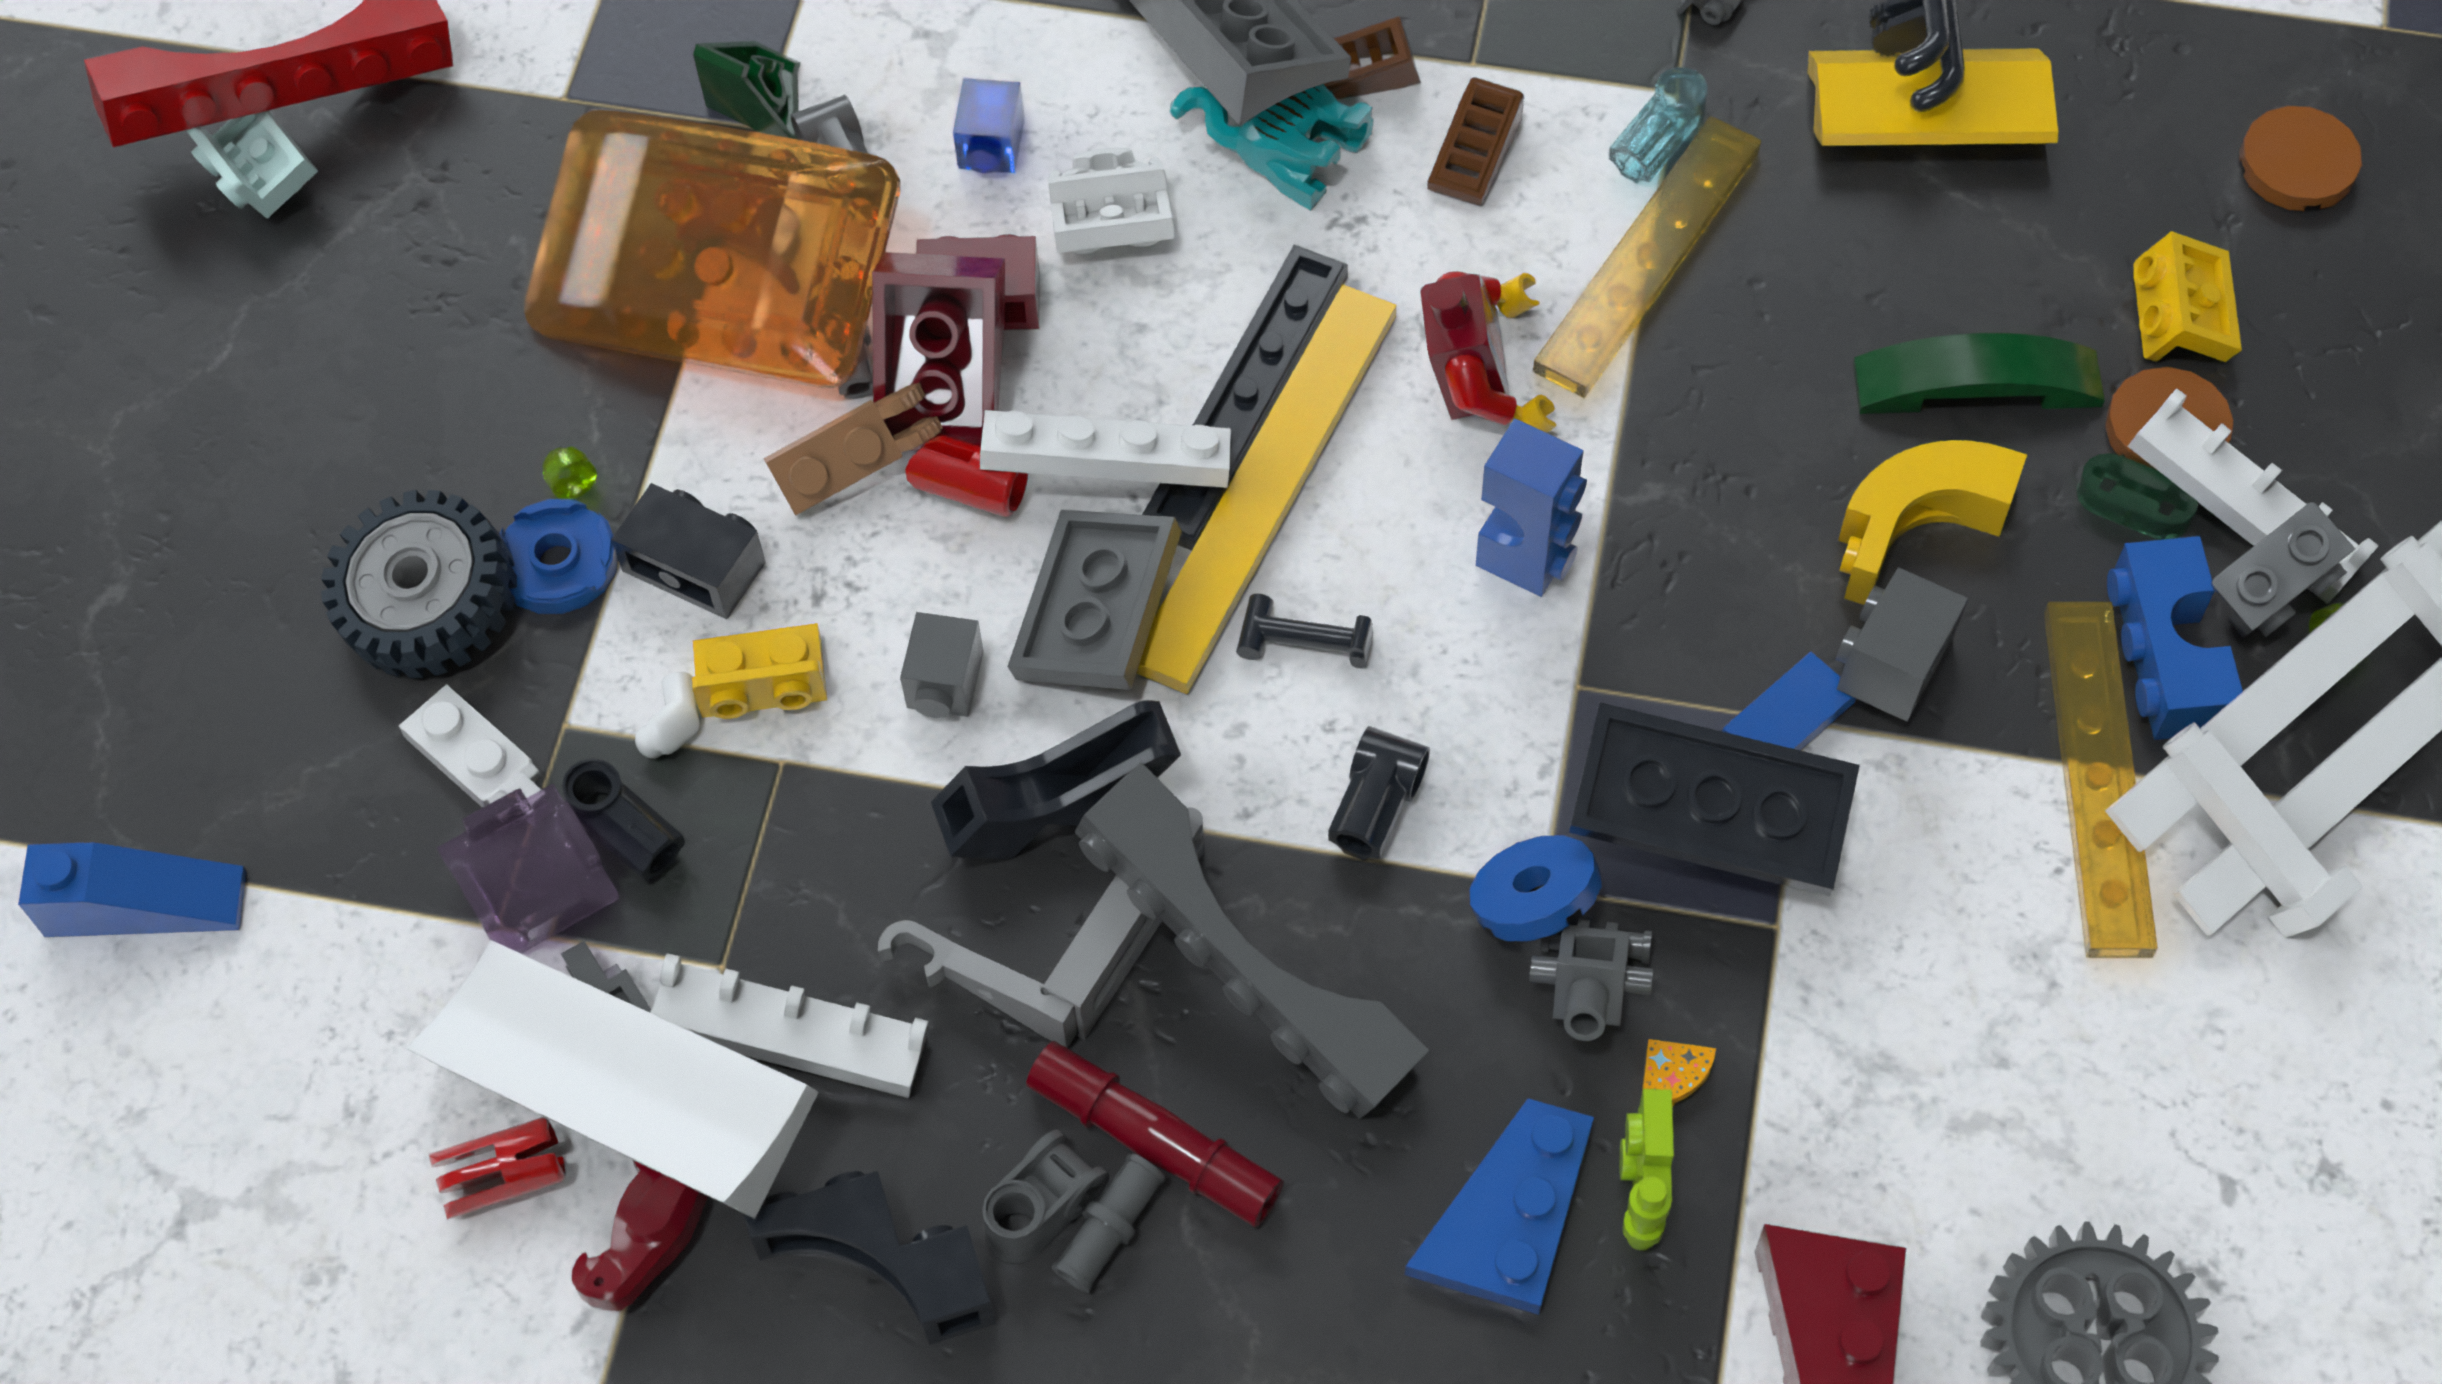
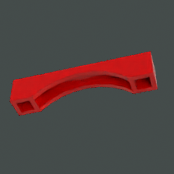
(165, 92)

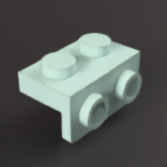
(255, 161)

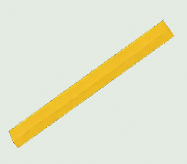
(1264, 488)

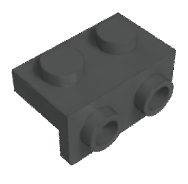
(2280, 567)

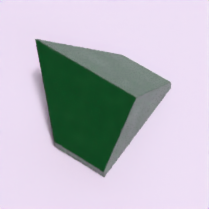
(749, 84)

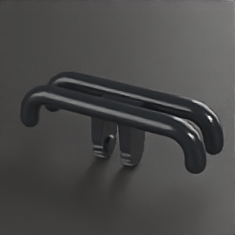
(1931, 34)

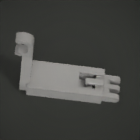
(1079, 983)

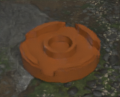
(2300, 158)
(2146, 392)

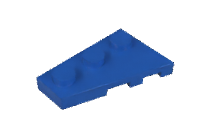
(1511, 1212)

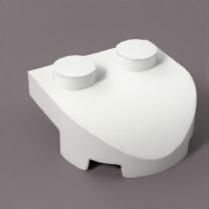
(1109, 202)

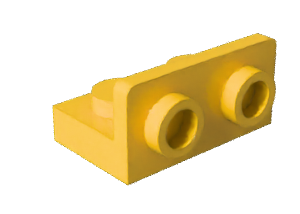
(2186, 299)
(759, 671)

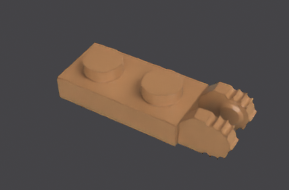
(848, 449)

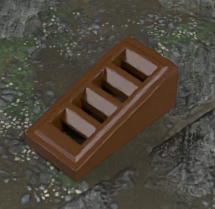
(1383, 73)
(1488, 108)

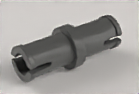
(1108, 1222)

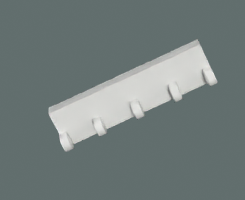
(2226, 479)
(792, 1027)

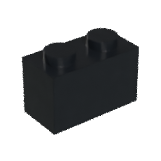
(689, 549)

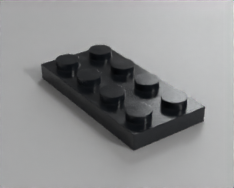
(1715, 799)

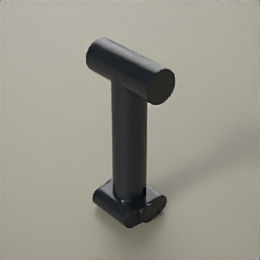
(1261, 627)

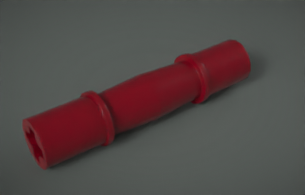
(1155, 1133)

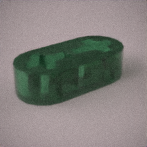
(2135, 496)

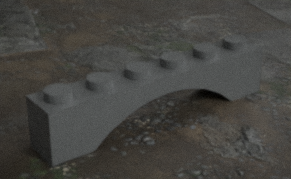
(1345, 1041)

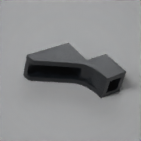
(1005, 806)

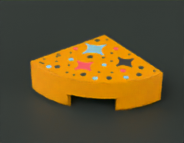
(1676, 1067)

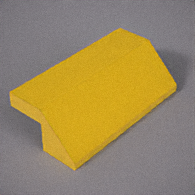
(1866, 102)

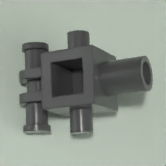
(1593, 975)

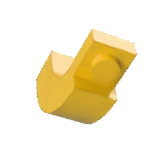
(1923, 485)

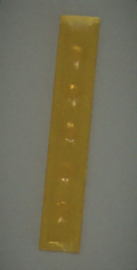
(1646, 257)
(2096, 773)

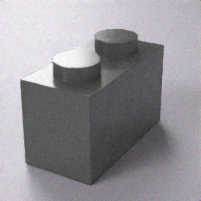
(1900, 643)

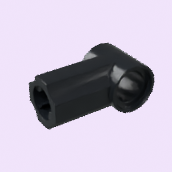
(1382, 777)
(622, 820)

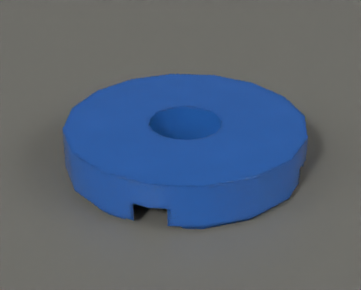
(576, 579)
(1503, 885)

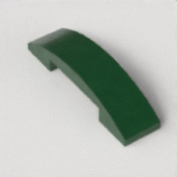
(1977, 366)

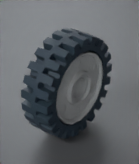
(409, 626)

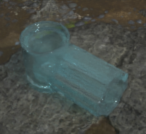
(1661, 125)

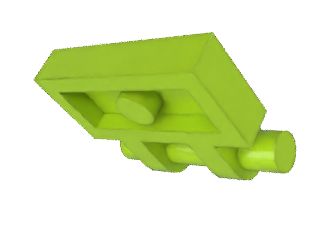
(1647, 1162)

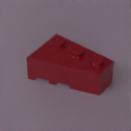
(1832, 1305)

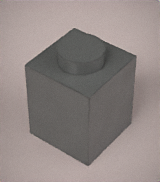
(941, 665)

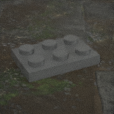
(1095, 599)

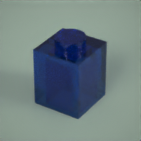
(988, 125)

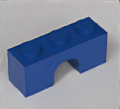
(1535, 498)
(2160, 588)

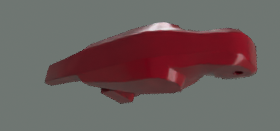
(646, 1237)

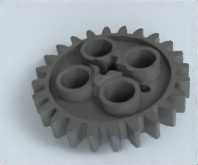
(2035, 1335)

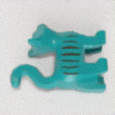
(1283, 136)

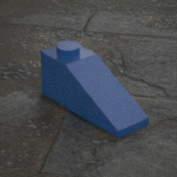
(127, 891)

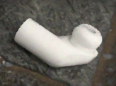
(674, 722)

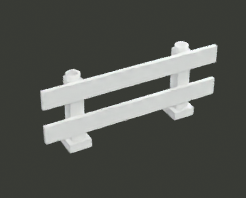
(2273, 840)

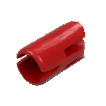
(953, 472)
(512, 1162)

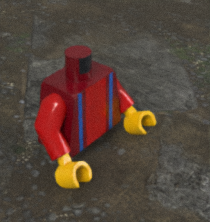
(1468, 348)

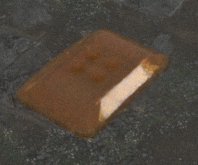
(713, 247)

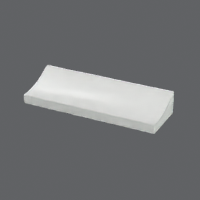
(620, 1076)

